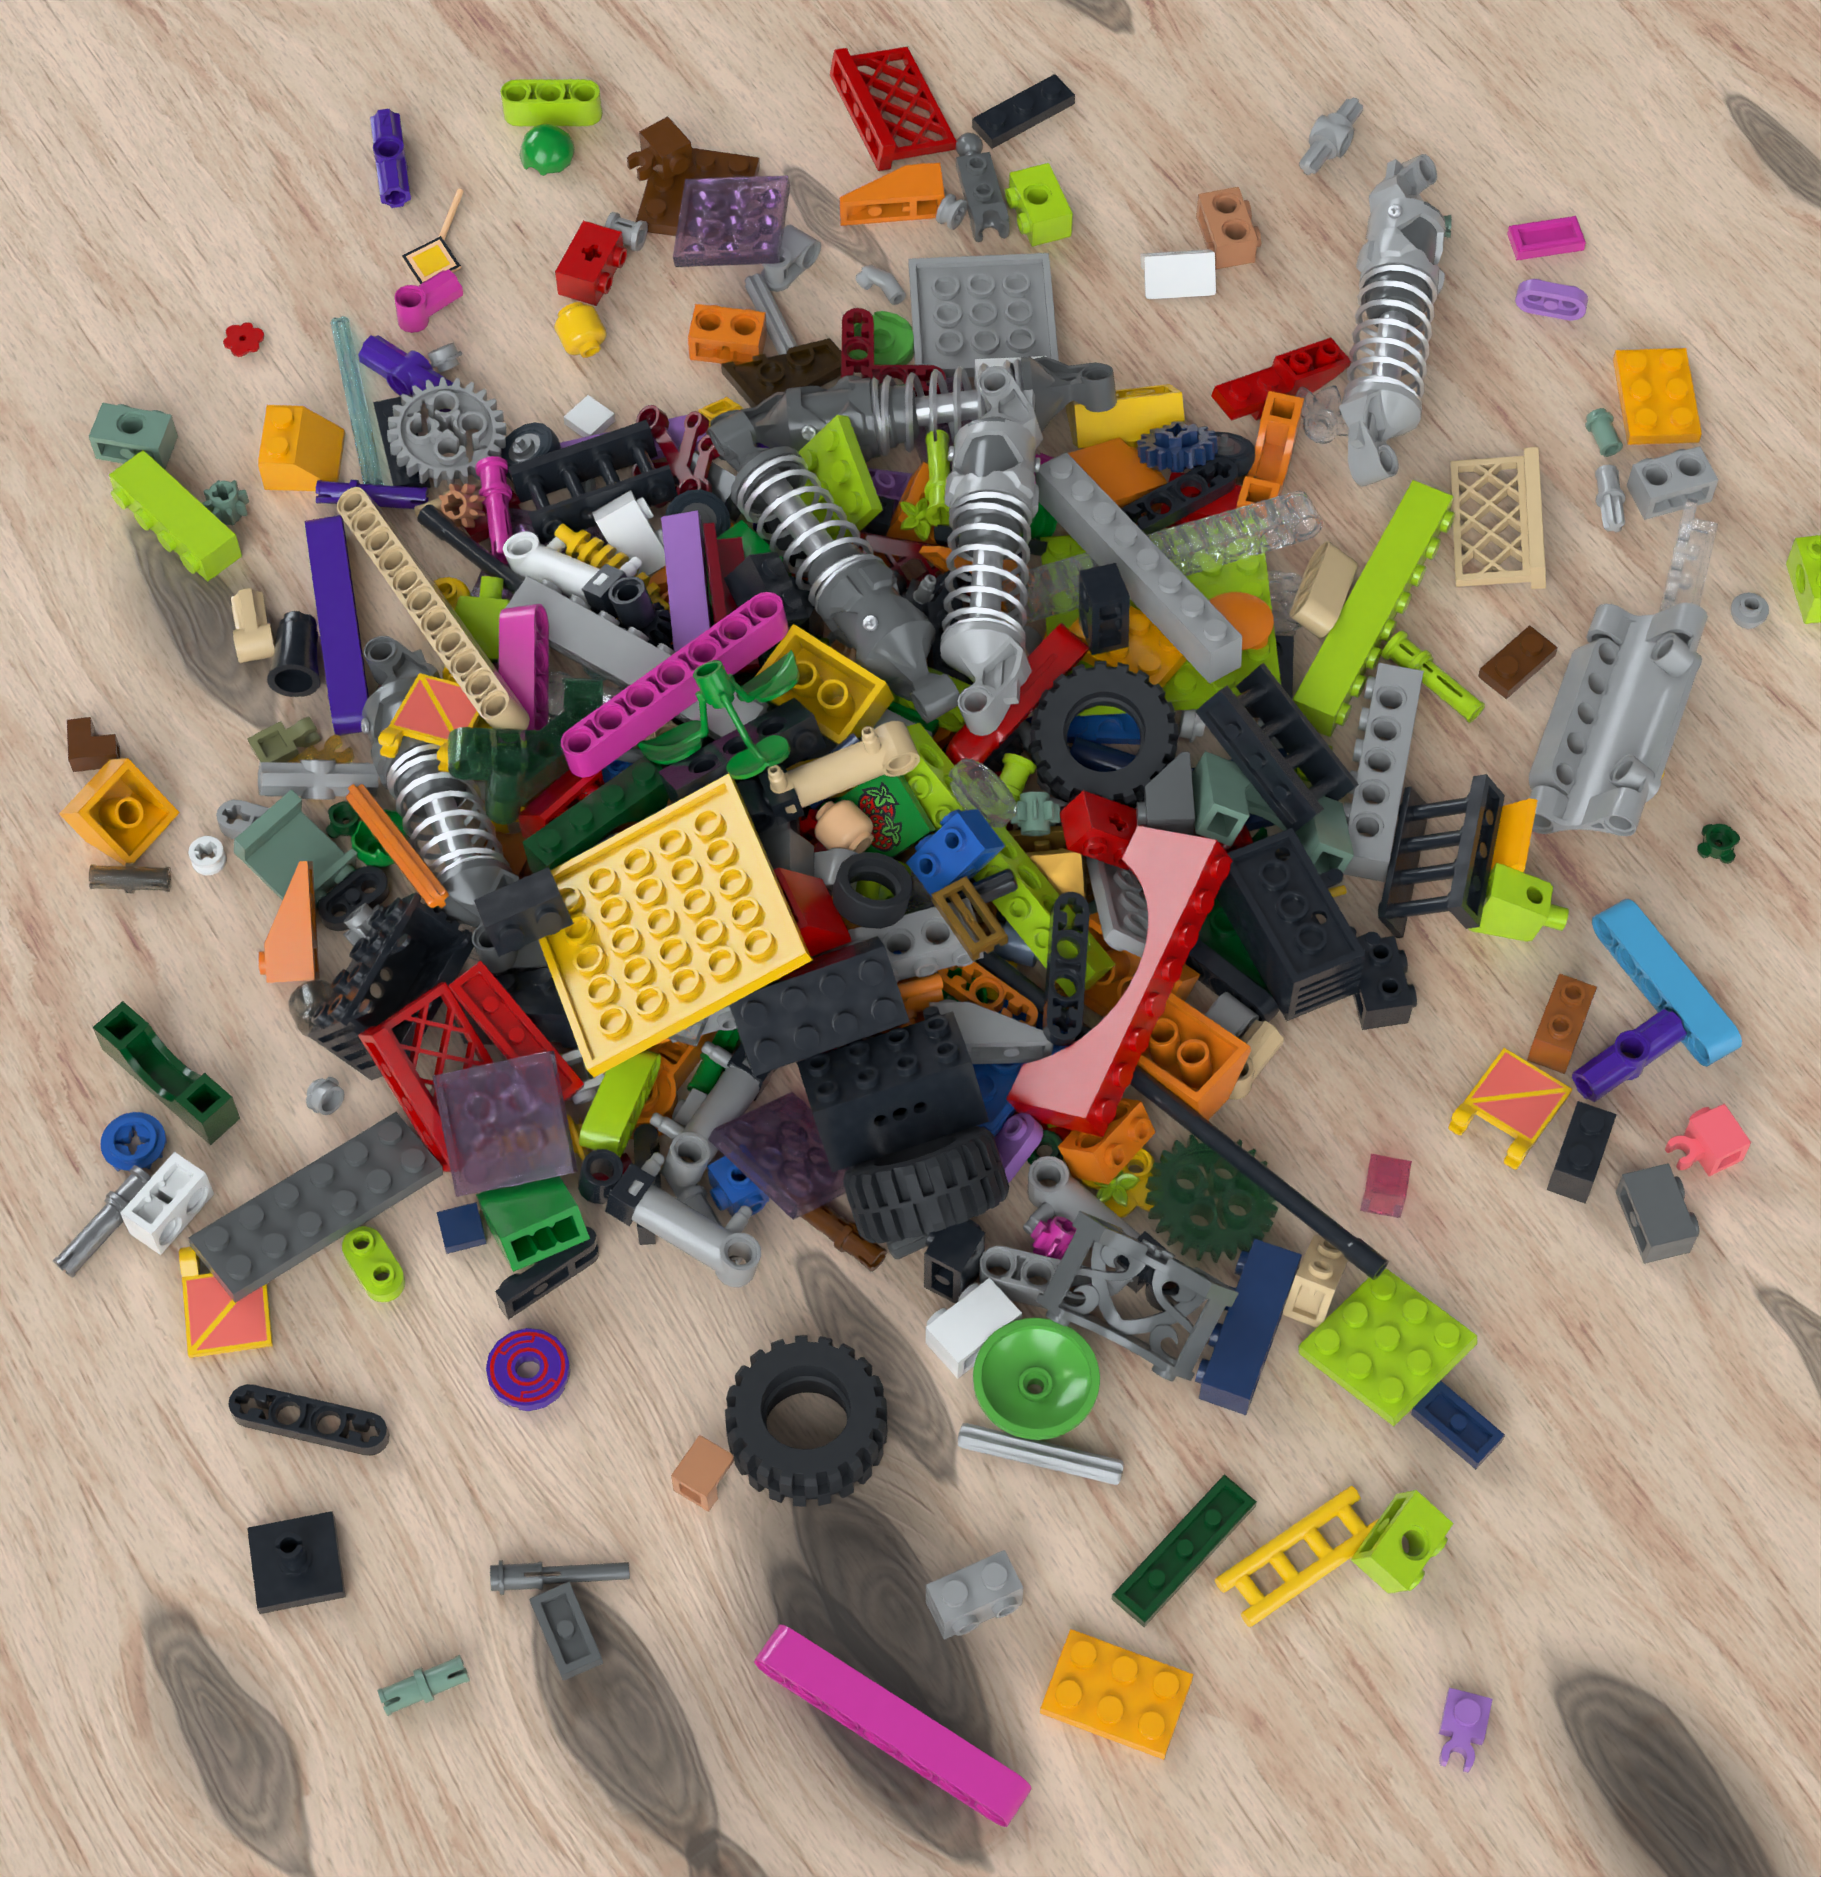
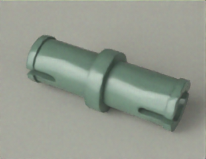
(423, 1685)

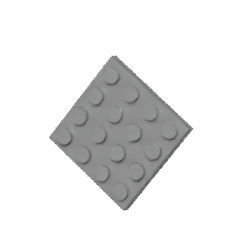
(981, 309)

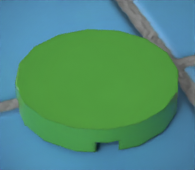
(891, 340)

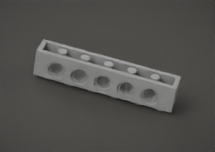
(1398, 689)

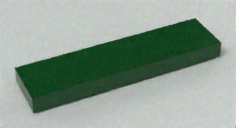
(1184, 1550)

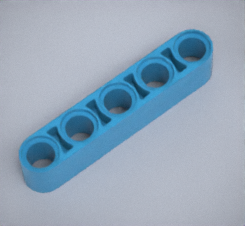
(1666, 980)

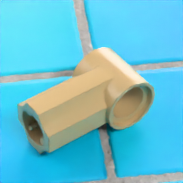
(253, 634)
(1264, 1044)

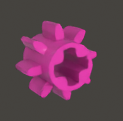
(1053, 1237)

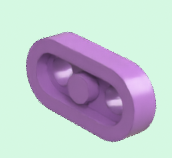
(1551, 299)
(1017, 1142)

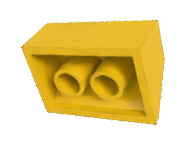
(1132, 416)
(832, 686)

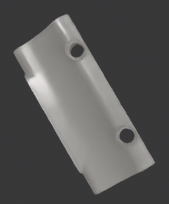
(1615, 719)

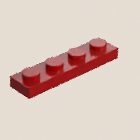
(507, 1023)

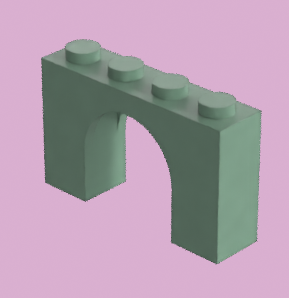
(1227, 797)

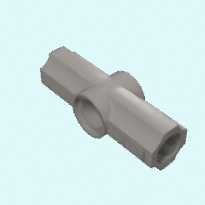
(315, 778)

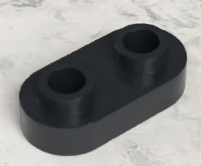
(350, 895)

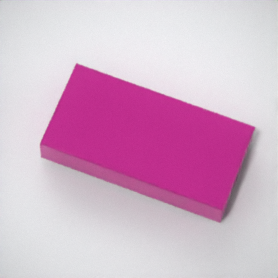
(1546, 238)

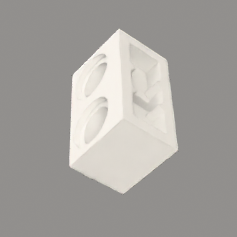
(167, 1203)

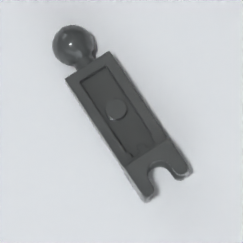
(980, 187)

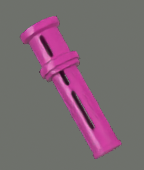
(498, 494)

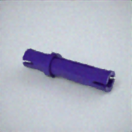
(382, 495)

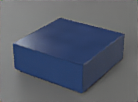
(461, 1228)

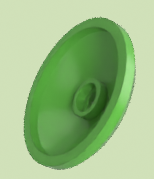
(1043, 1355)

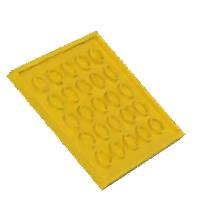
(668, 926)

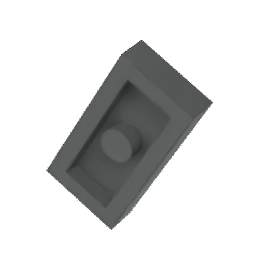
(566, 1631)

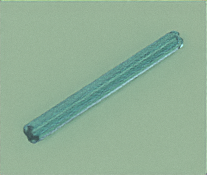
(356, 401)

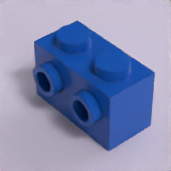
(955, 850)

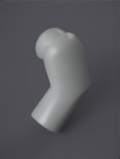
(885, 280)

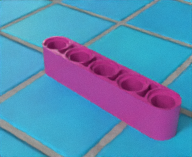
(526, 659)

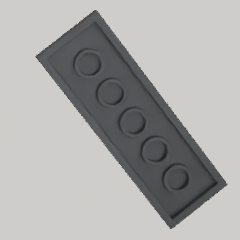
(315, 1206)

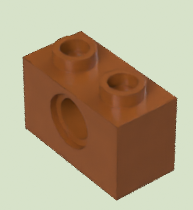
(1561, 1023)

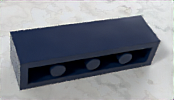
(1248, 1328)

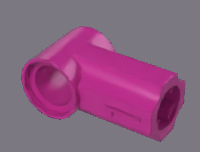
(418, 303)

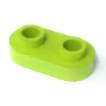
(372, 1261)

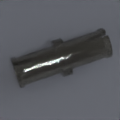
(130, 878)

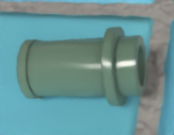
(1601, 426)

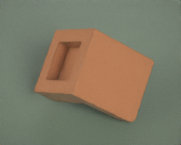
(701, 1472)

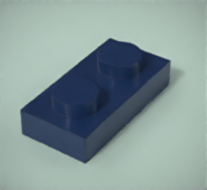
(1457, 1424)

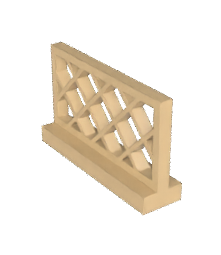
(1530, 522)

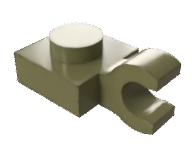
(281, 744)

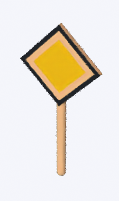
(435, 255)

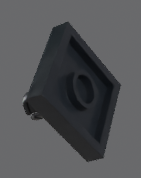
(296, 1562)

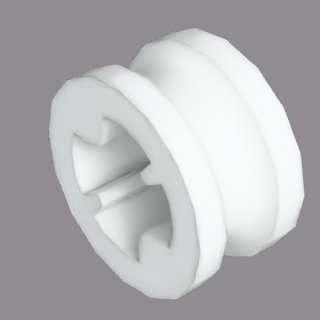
(207, 845)

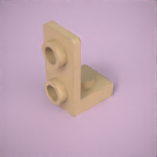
(1315, 1283)

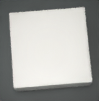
(589, 417)

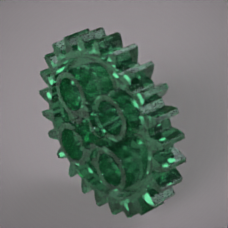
(1176, 1204)

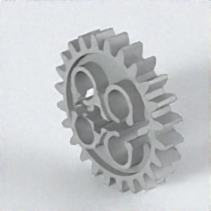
(445, 431)

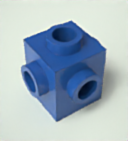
(733, 1188)

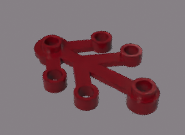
(681, 459)

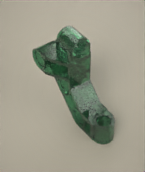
(520, 761)

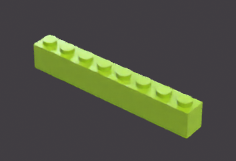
(1373, 605)

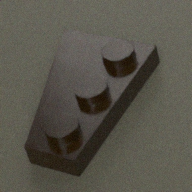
(800, 367)

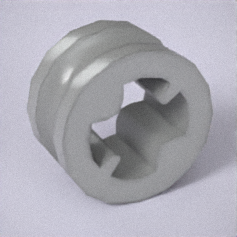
(951, 211)

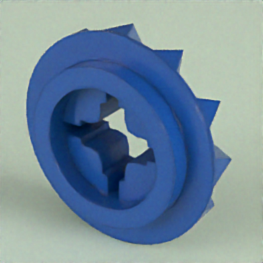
(121, 1132)

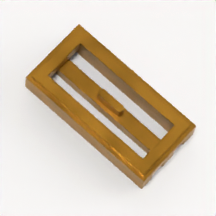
(984, 943)

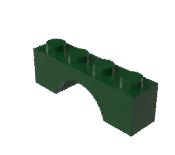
(623, 799)
(145, 1057)

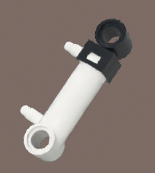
(603, 589)

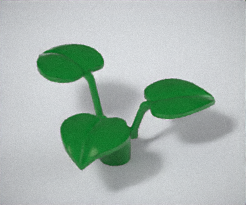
(718, 690)

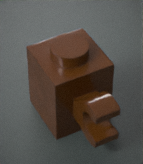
(662, 149)

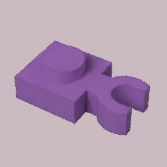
(1464, 1721)

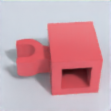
(1711, 1139)

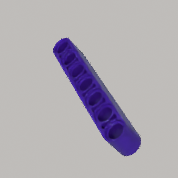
(337, 622)

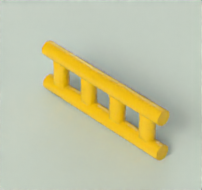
(1274, 1554)

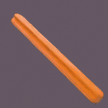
(397, 846)

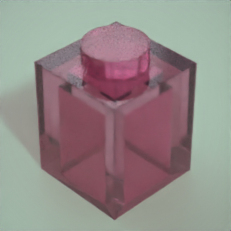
(1385, 1186)

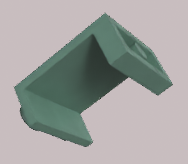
(285, 837)

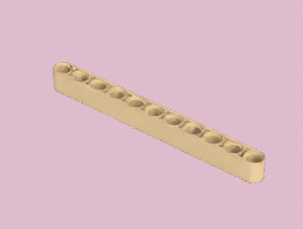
(432, 612)

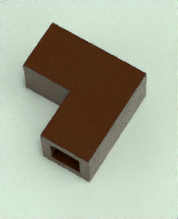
(86, 749)

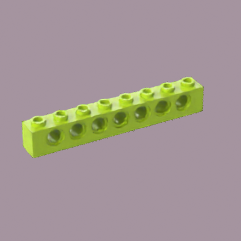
(1032, 902)

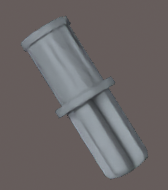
(1610, 498)

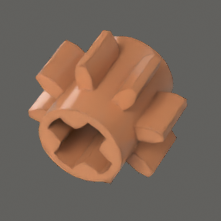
(462, 505)

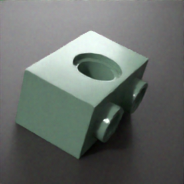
(126, 431)

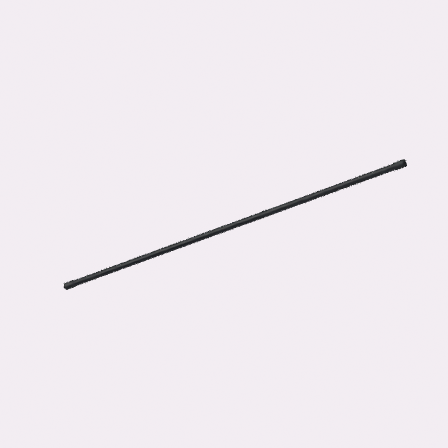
(1352, 1248)

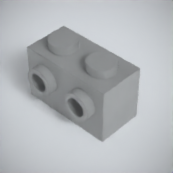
(974, 1595)

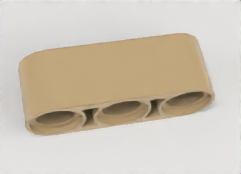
(1323, 589)

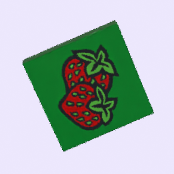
(895, 814)

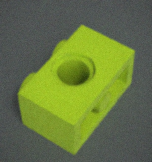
(1039, 204)
(1805, 575)
(1382, 1550)

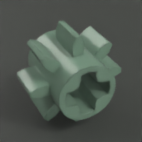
(226, 501)
(1036, 814)

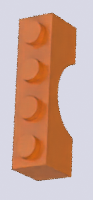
(1273, 448)

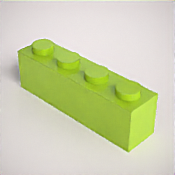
(175, 516)

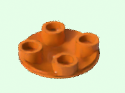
(1248, 616)

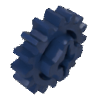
(1177, 446)

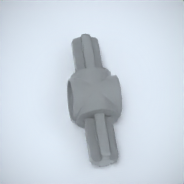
(1331, 136)

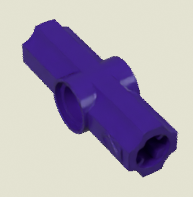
(390, 158)
(398, 367)
(1613, 1068)

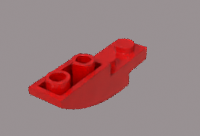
(1303, 367)

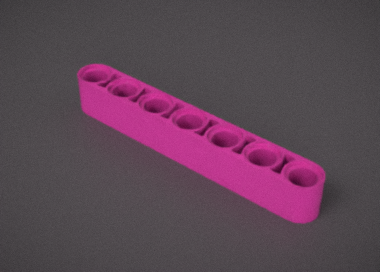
(671, 685)
(893, 1725)

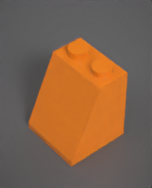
(1119, 471)

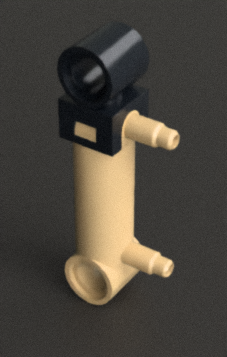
(785, 793)

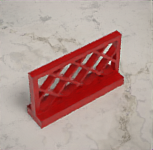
(863, 107)
(401, 1071)

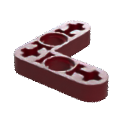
(866, 343)

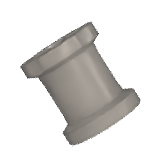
(632, 232)

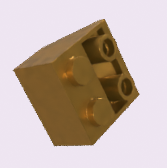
(1060, 866)

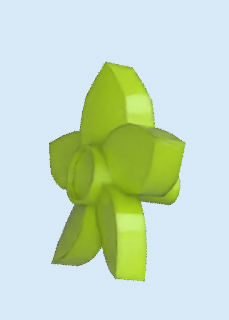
(916, 519)
(1117, 1188)

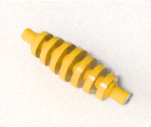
(594, 555)

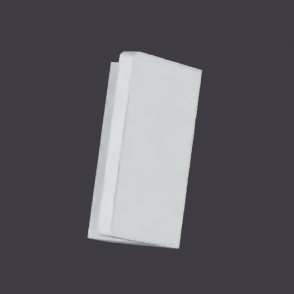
(1179, 274)

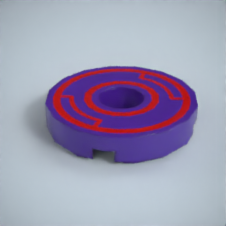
(523, 1347)

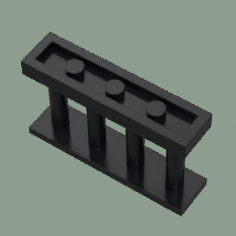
(584, 462)
(1260, 759)
(1468, 871)

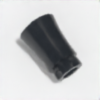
(295, 656)

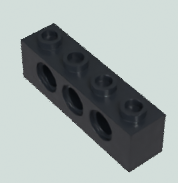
(709, 763)

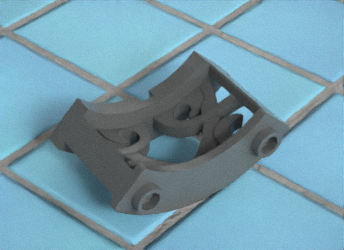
(1193, 1283)

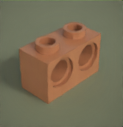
(1228, 227)

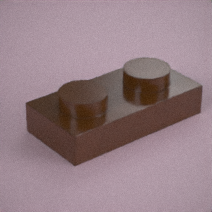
(1517, 662)

